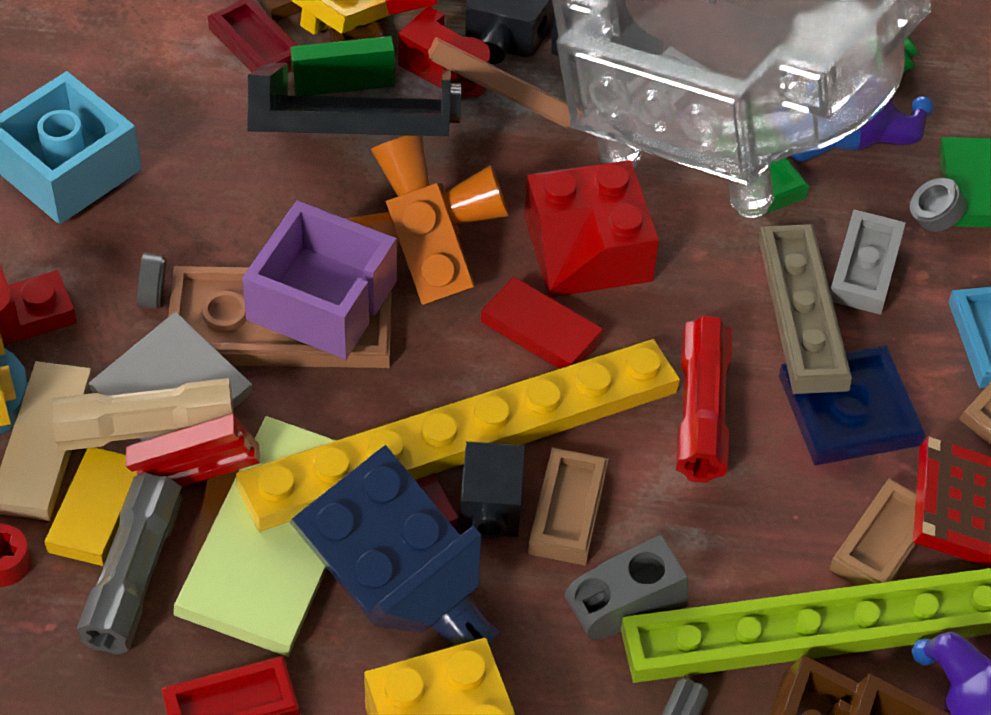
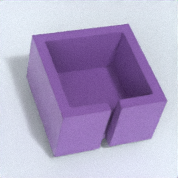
(320, 279)

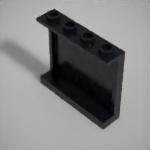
(276, 111)

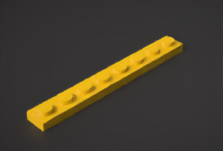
(439, 436)

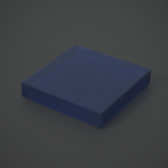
(857, 422)

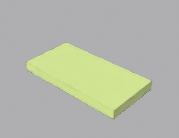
(254, 580)

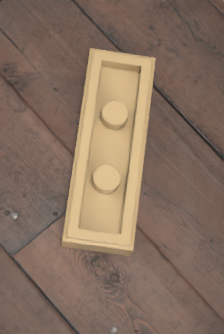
(32, 463)

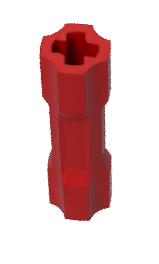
(703, 432)

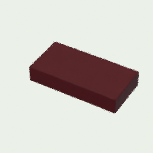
(251, 35)

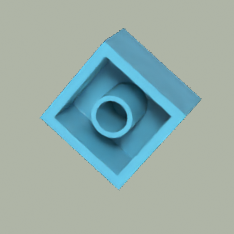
(66, 147)

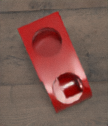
(417, 39)

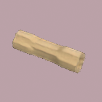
(99, 419)

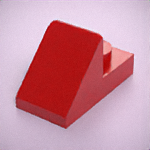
(33, 306)

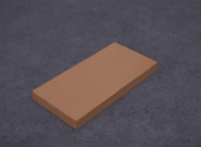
(215, 307)

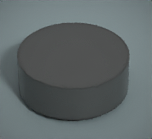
(938, 204)
(151, 281)

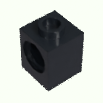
(492, 489)

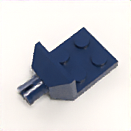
(397, 552)

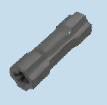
(117, 599)

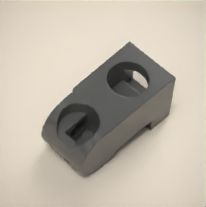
(628, 585)

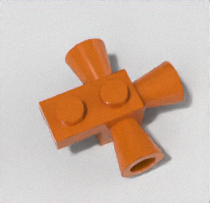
(427, 216)

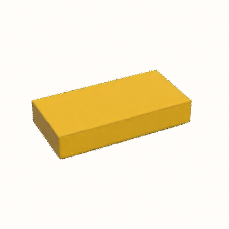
(91, 508)

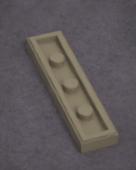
(804, 310)

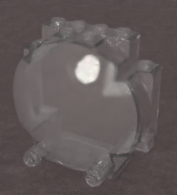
(729, 79)

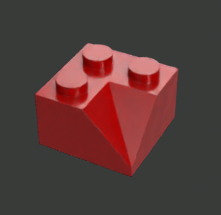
(590, 228)

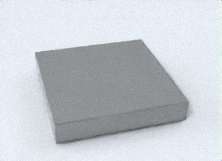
(166, 360)

